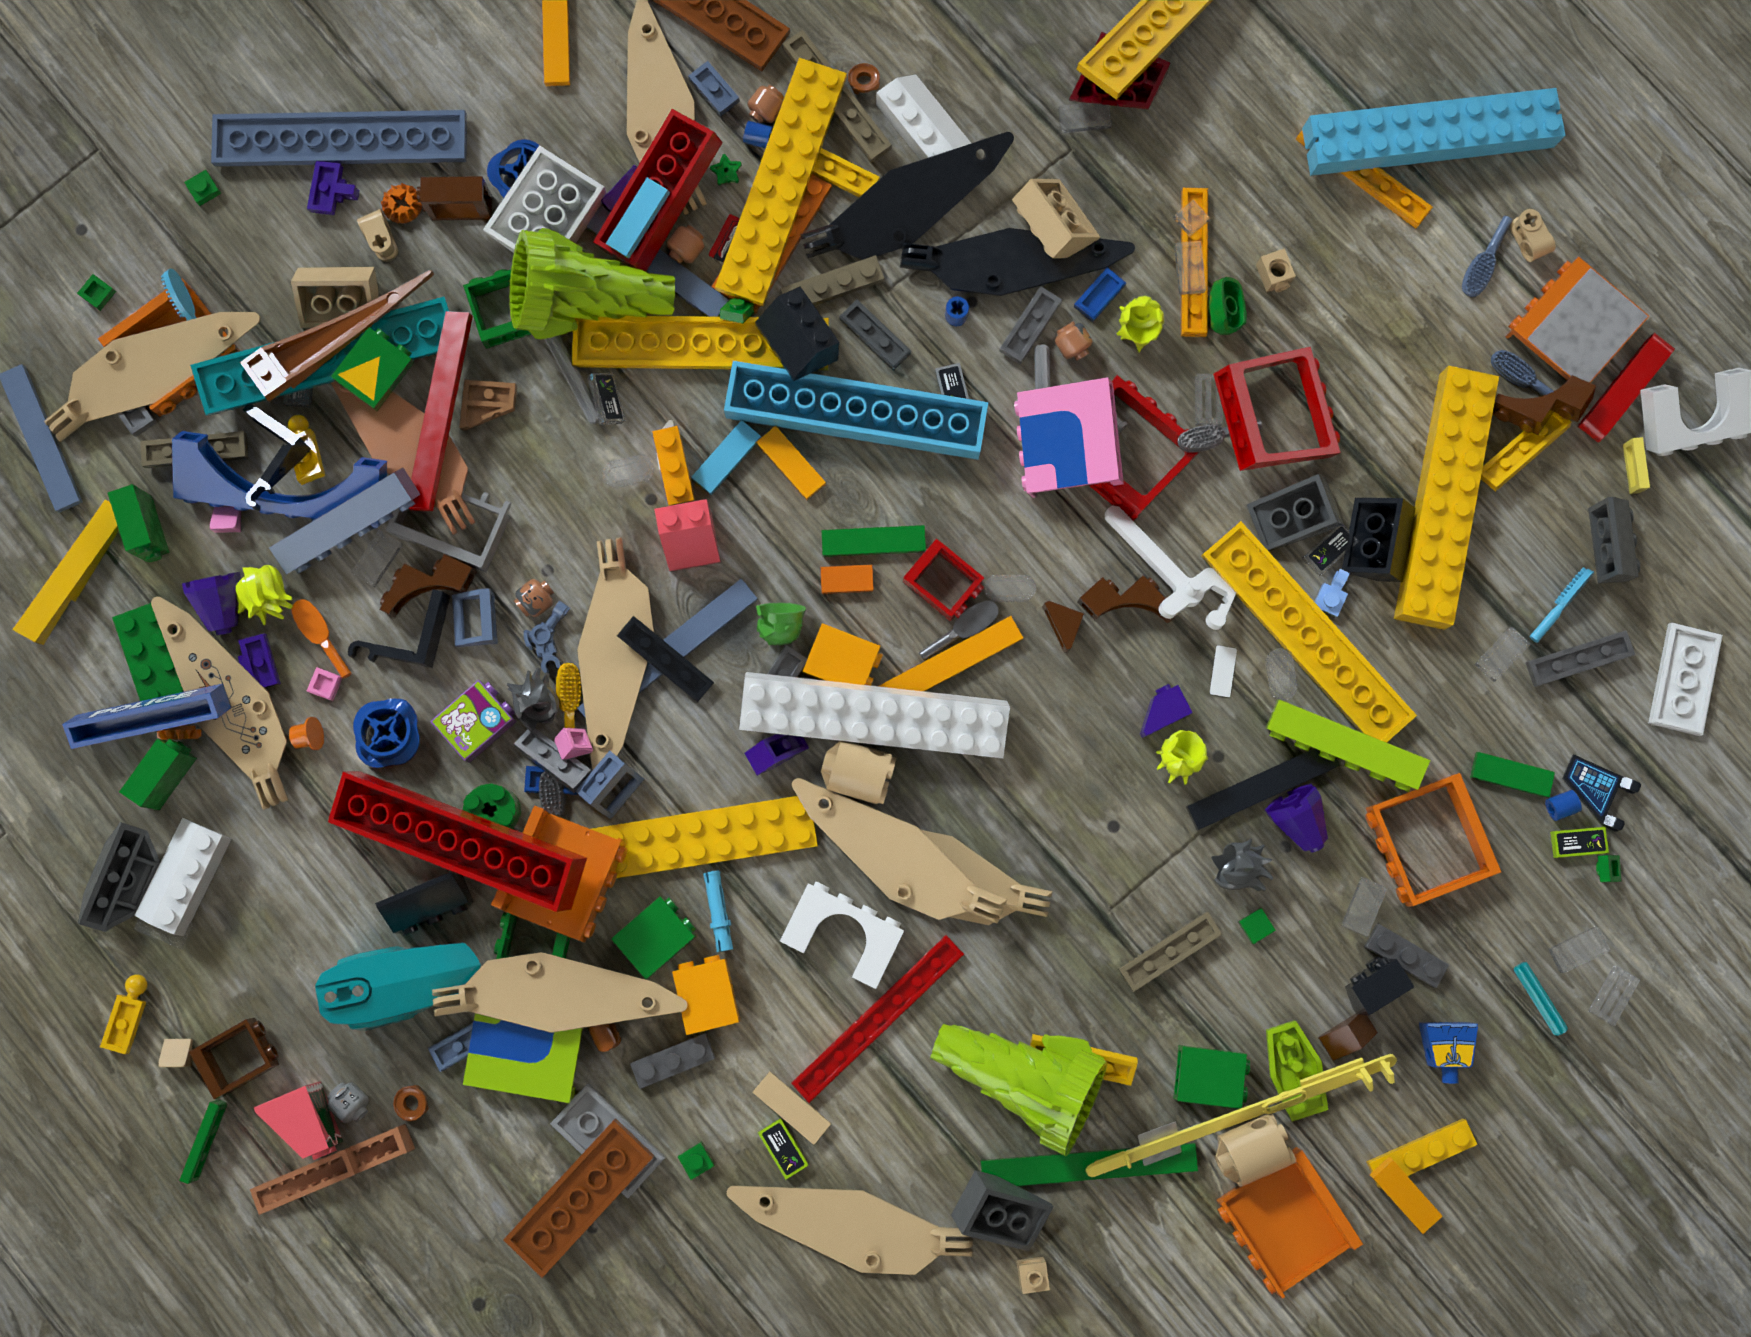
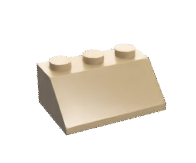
(1054, 217)
(331, 292)

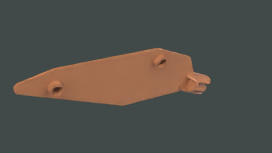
(394, 437)

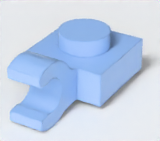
(1330, 597)

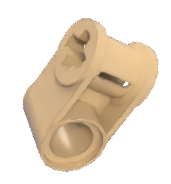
(378, 233)
(1534, 237)

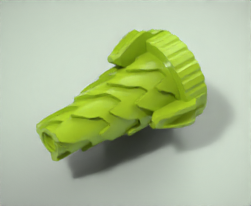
(559, 282)
(1046, 1087)

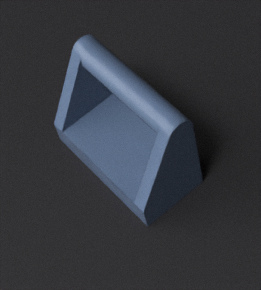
(488, 618)
(603, 780)

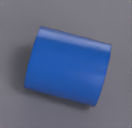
(757, 134)
(956, 303)
(1563, 805)

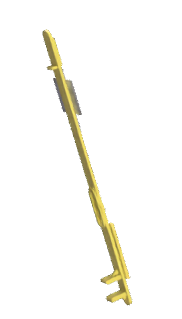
(1166, 1140)

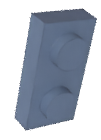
(714, 88)

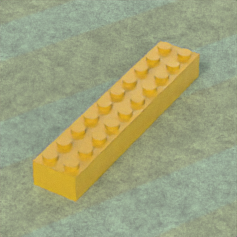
(1446, 497)

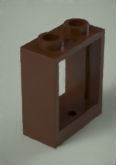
(455, 198)
(211, 1071)

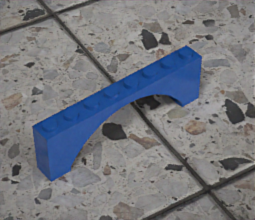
(206, 478)

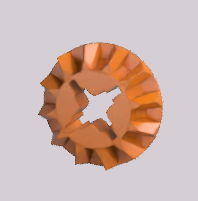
(403, 213)
(179, 733)

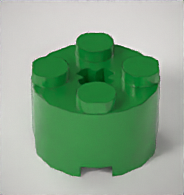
(488, 795)

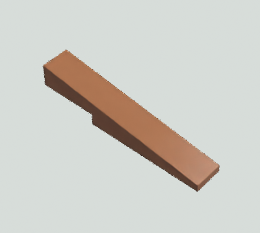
(332, 1169)

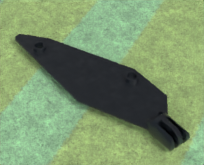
(909, 200)
(1007, 261)

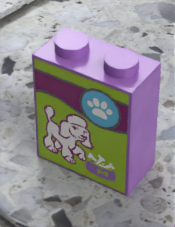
(474, 720)

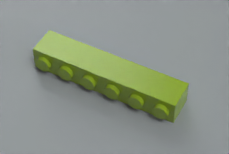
(1347, 744)

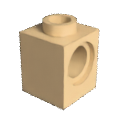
(1280, 261)
(1033, 1275)

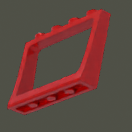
(1242, 419)
(1124, 495)

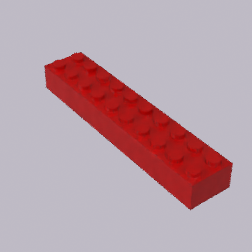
(458, 840)

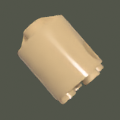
(858, 771)
(1253, 1150)

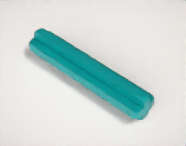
(1540, 998)

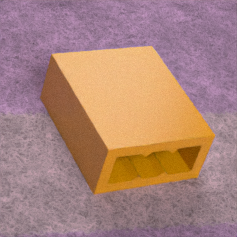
(842, 657)
(707, 993)

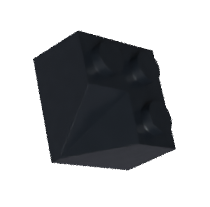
(1377, 985)

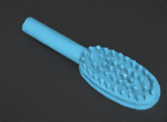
(179, 294)
(1562, 602)

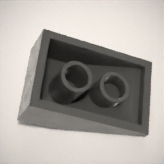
(1295, 513)
(1000, 1212)

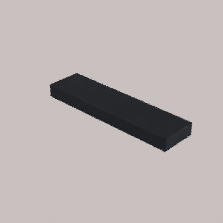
(665, 658)

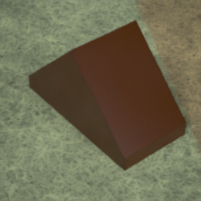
(1064, 623)
(1348, 1036)

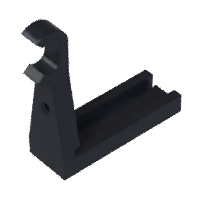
(284, 460)
(428, 641)

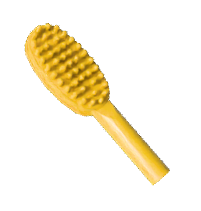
(568, 692)

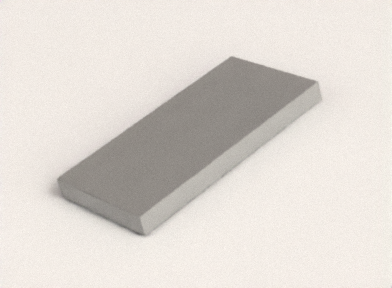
(588, 1117)

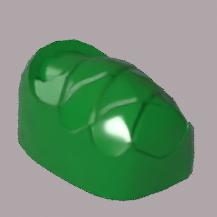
(1227, 306)

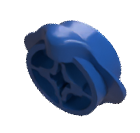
(497, 167)
(367, 717)

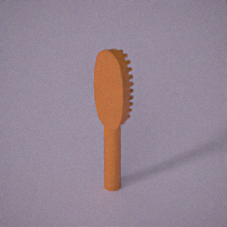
(315, 629)

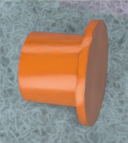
(307, 734)

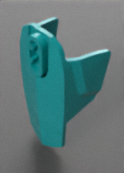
(394, 983)

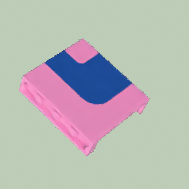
(1069, 436)

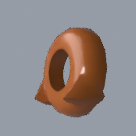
(864, 69)
(400, 1103)

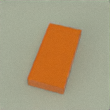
(846, 579)

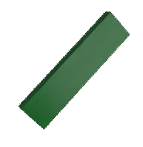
(873, 541)

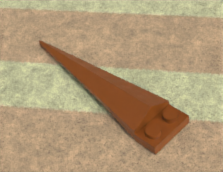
(297, 357)

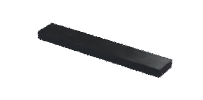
(1259, 788)

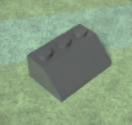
(1613, 541)

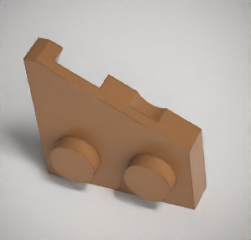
(485, 402)

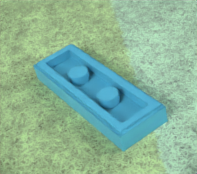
(638, 218)
(726, 457)

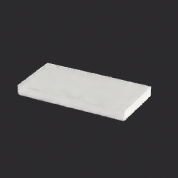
(1685, 679)

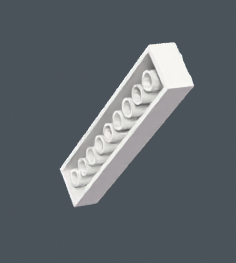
(874, 715)

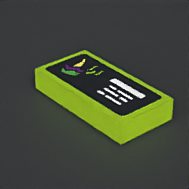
(1579, 842)
(783, 1148)

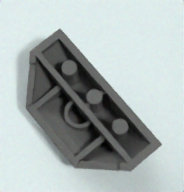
(119, 878)

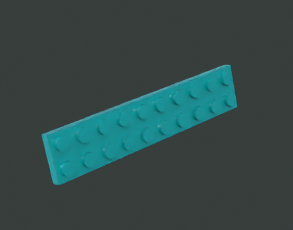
(227, 385)

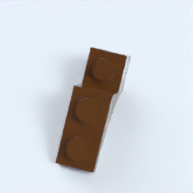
(1533, 413)
(410, 583)
(1104, 598)

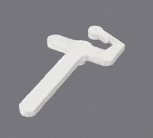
(1186, 590)

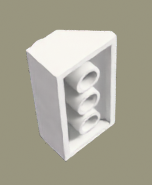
(919, 117)
(182, 877)

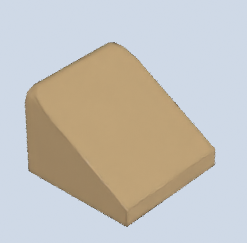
(176, 1053)

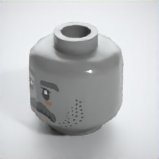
(348, 1102)

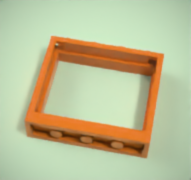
(1470, 824)

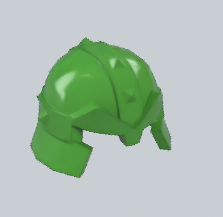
(780, 622)

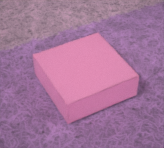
(324, 684)

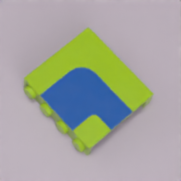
(522, 1059)

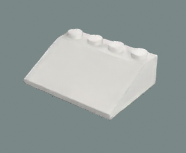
(546, 196)

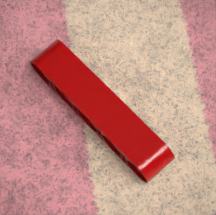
(1626, 387)

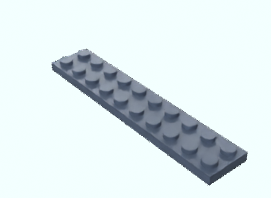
(339, 138)

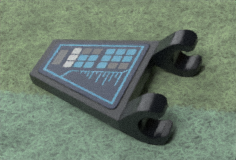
(1597, 789)

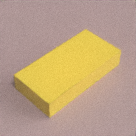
(1636, 465)

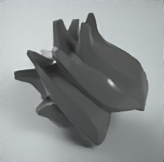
(534, 700)
(1241, 867)

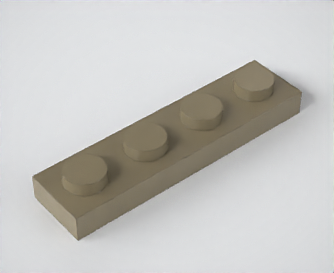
(840, 281)
(227, 445)
(1170, 951)

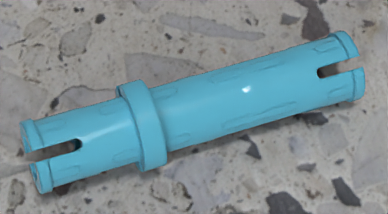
(720, 922)

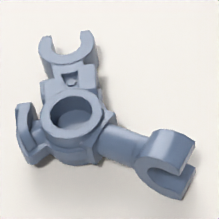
(543, 635)

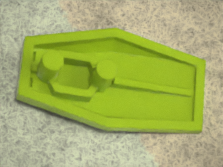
(1290, 1061)

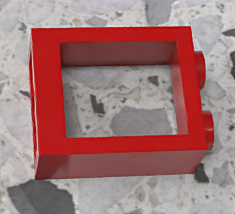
(935, 549)

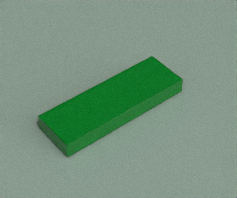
(1512, 774)
(203, 1141)

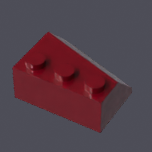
(1137, 95)

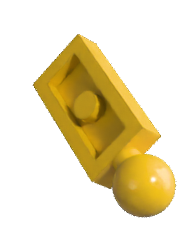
(311, 465)
(125, 1016)

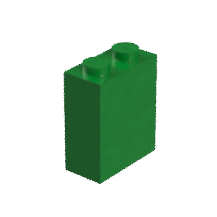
(138, 523)
(158, 774)
(655, 936)
(1211, 1076)

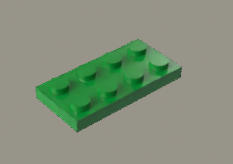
(147, 653)

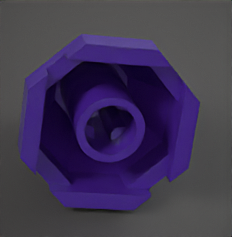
(215, 601)
(1301, 817)

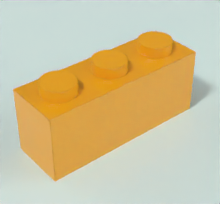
(673, 466)

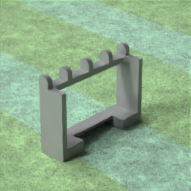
(479, 562)

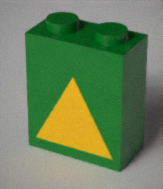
(373, 368)

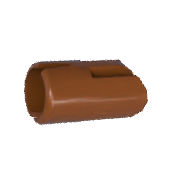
(605, 1036)

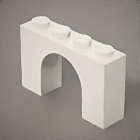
(1731, 417)
(880, 935)

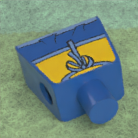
(1449, 1046)

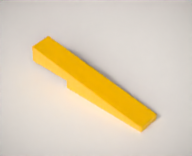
(69, 576)

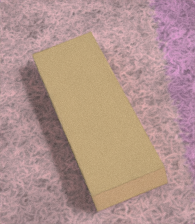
(791, 1107)

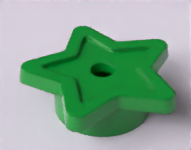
(726, 177)

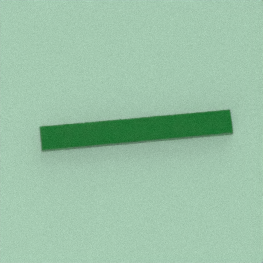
(1069, 1168)

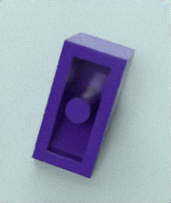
(1165, 709)
(775, 751)

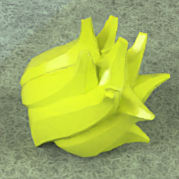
(1141, 321)
(262, 592)
(1182, 755)

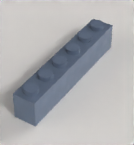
(344, 521)

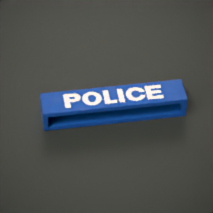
(146, 716)

